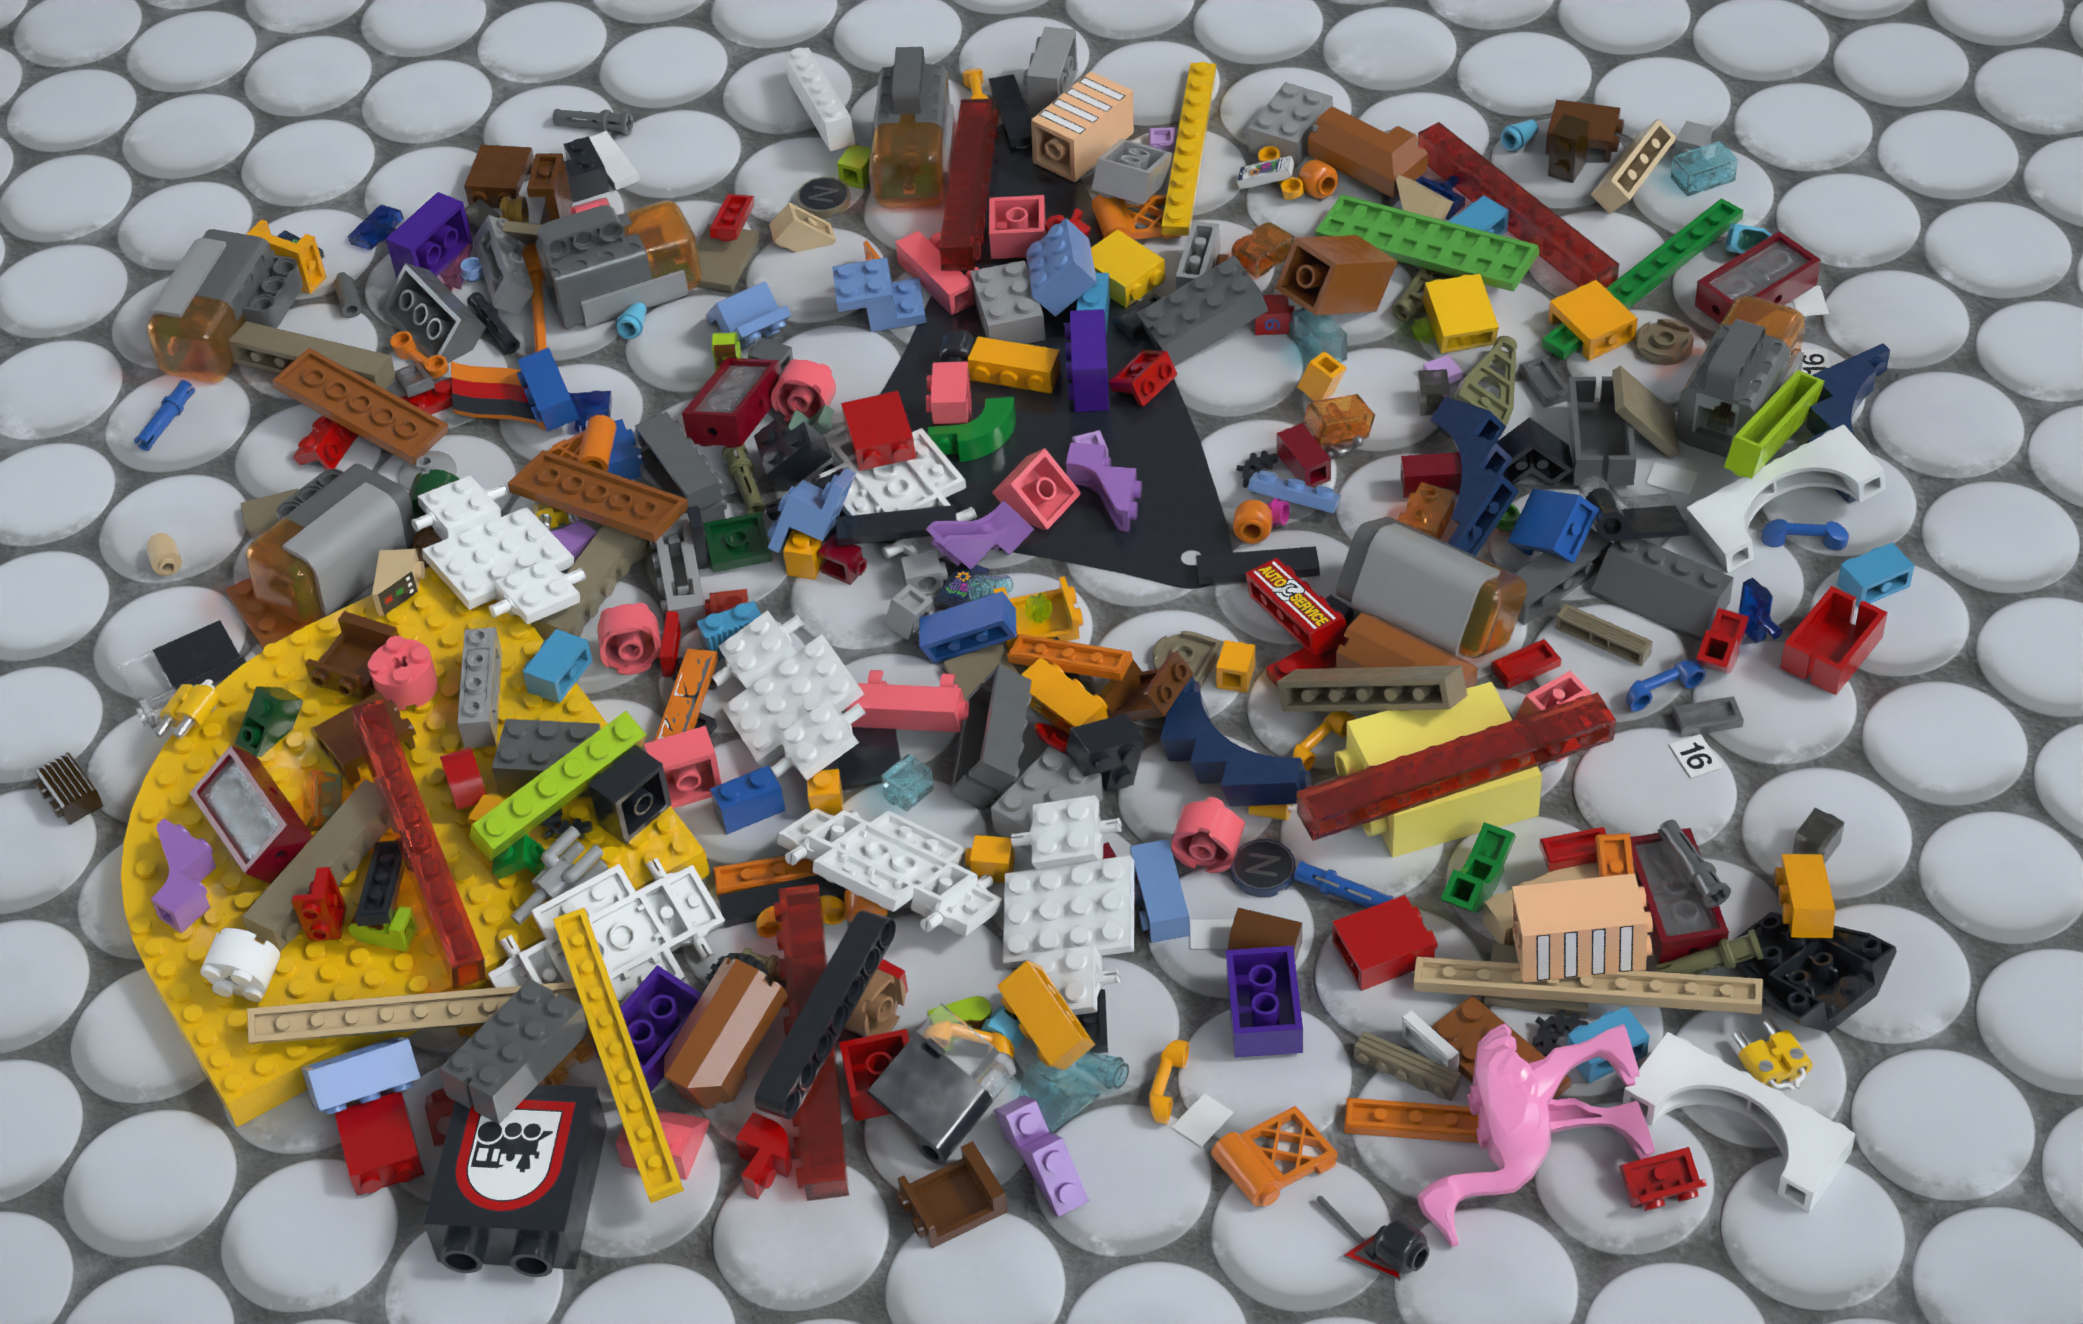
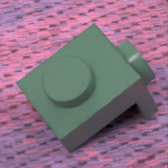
(819, 421)

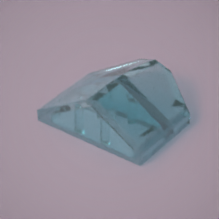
(1057, 1092)

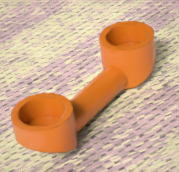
(406, 349)

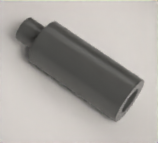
(347, 295)

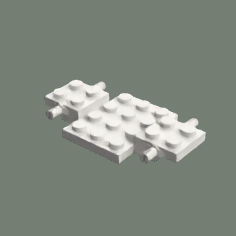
(899, 486)
(496, 555)
(790, 697)
(892, 864)
(1072, 902)
(630, 927)

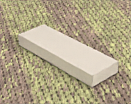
(617, 166)

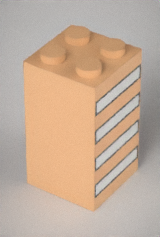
(1082, 126)
(1581, 928)

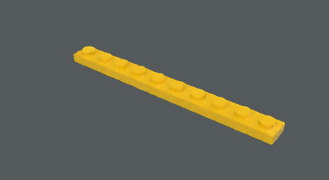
(1189, 149)
(618, 1056)

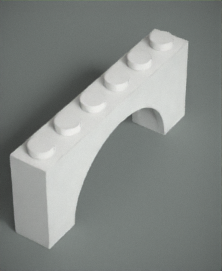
(1829, 461)
(1809, 1143)

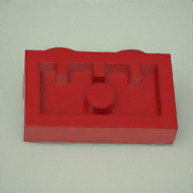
(1145, 375)
(323, 909)

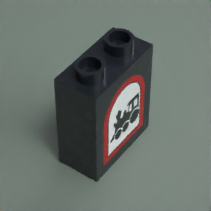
(518, 1186)

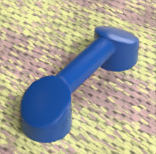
(1834, 535)
(1687, 671)

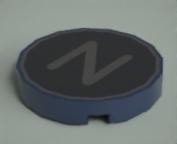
(1263, 868)

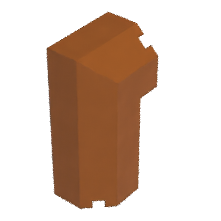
(1367, 151)
(1381, 644)
(722, 1034)

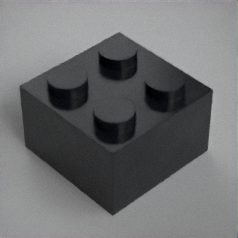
(630, 794)

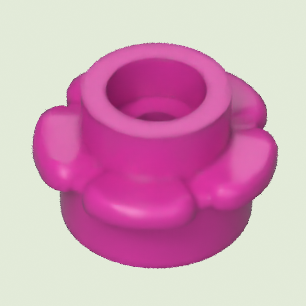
(1280, 511)

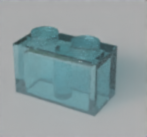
(1704, 168)
(1319, 334)

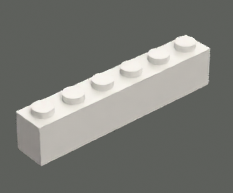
(819, 99)

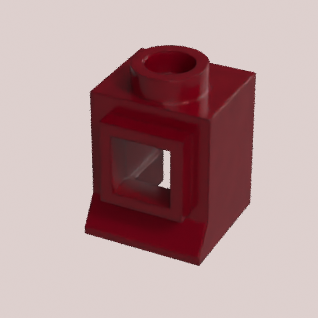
(843, 562)

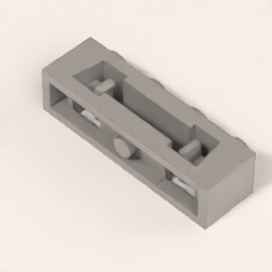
(503, 267)
(689, 607)
(480, 688)

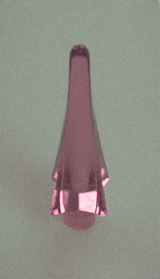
(452, 273)

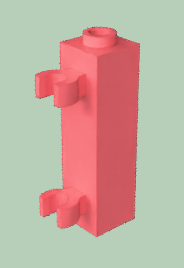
(922, 260)
(911, 706)

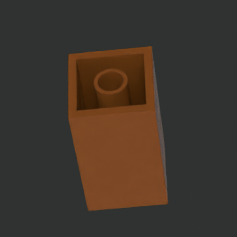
(1335, 274)

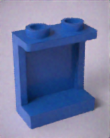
(1553, 524)

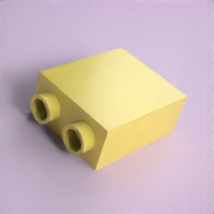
(1404, 732)

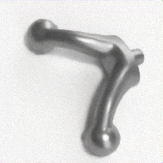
(1334, 452)

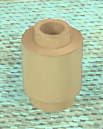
(163, 554)

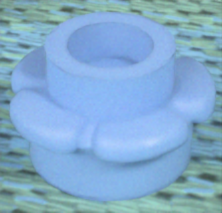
(471, 269)

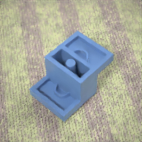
(871, 287)
(750, 314)
(810, 509)

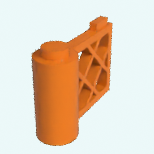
(1114, 215)
(592, 445)
(1255, 1172)

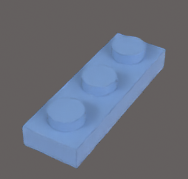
(1294, 491)

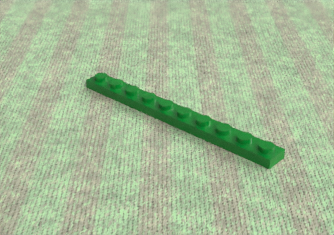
(1656, 267)

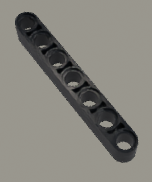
(825, 1015)

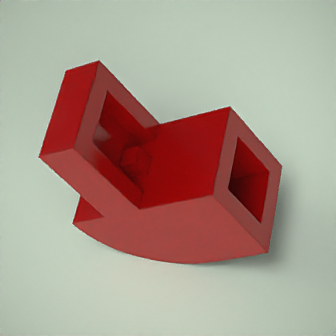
(1722, 642)
(463, 777)
(768, 1151)

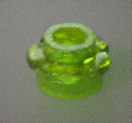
(1422, 330)
(1038, 608)

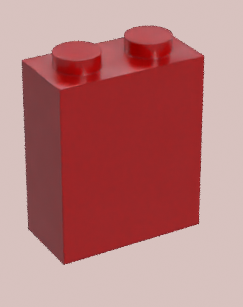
(878, 430)
(1383, 941)
(379, 1143)

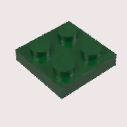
(737, 542)

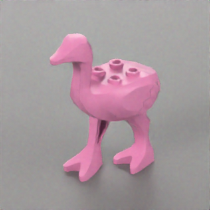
(1521, 1115)

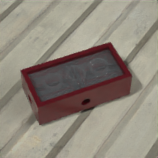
(1770, 271)
(731, 402)
(251, 814)
(1677, 911)

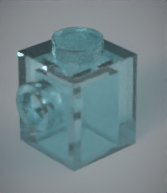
(907, 782)

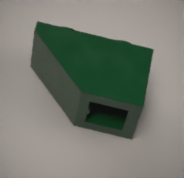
(268, 719)

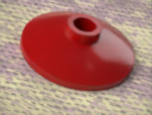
(1052, 736)

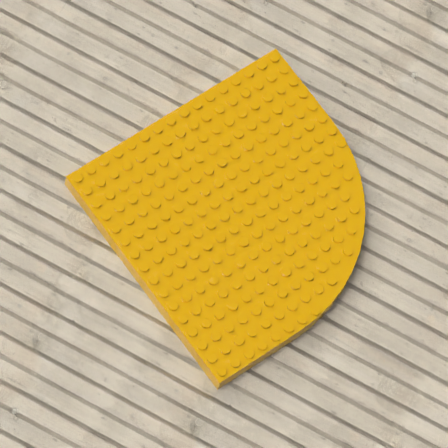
(215, 1027)

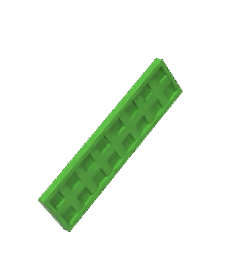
(1432, 242)

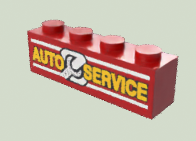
(1296, 607)

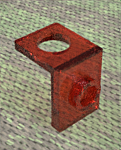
(436, 1107)

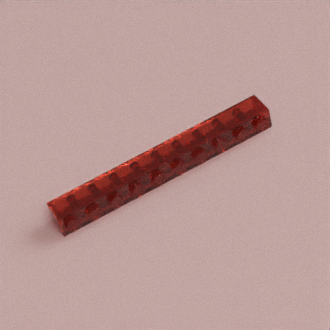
(968, 185)
(1528, 217)
(1455, 766)
(418, 845)
(820, 1114)

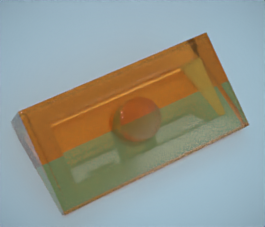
(321, 798)

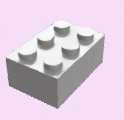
(1051, 68)
(1288, 121)
(1131, 172)
(1007, 303)
(1046, 780)

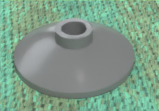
(424, 464)

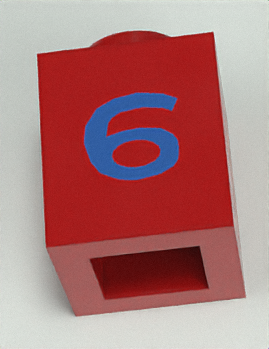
(1278, 317)

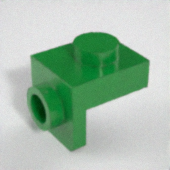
(520, 855)

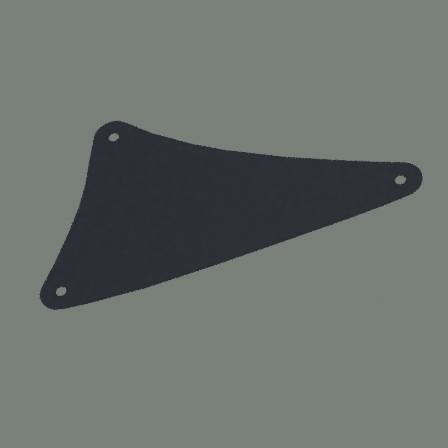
(1178, 494)

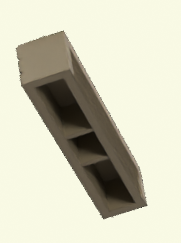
(1604, 634)
(1407, 1066)

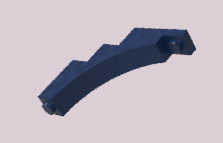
(1844, 391)
(1483, 489)
(1243, 774)

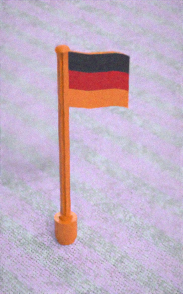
(497, 390)

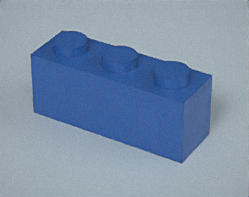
(546, 390)
(967, 627)

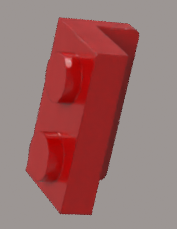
(325, 443)
(1660, 1178)

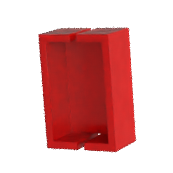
(1828, 643)

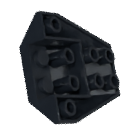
(1817, 978)

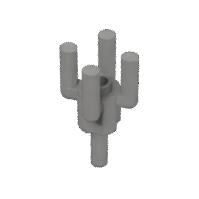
(560, 872)

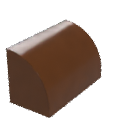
(1262, 930)

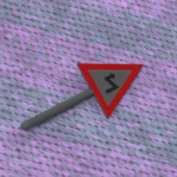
(1365, 1251)

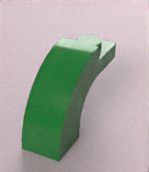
(979, 436)
(1482, 870)

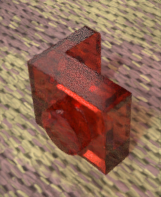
(725, 600)

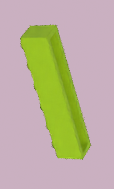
(1773, 424)
(555, 786)

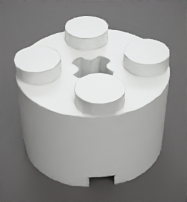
(240, 964)

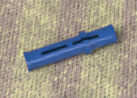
(171, 407)
(1307, 874)

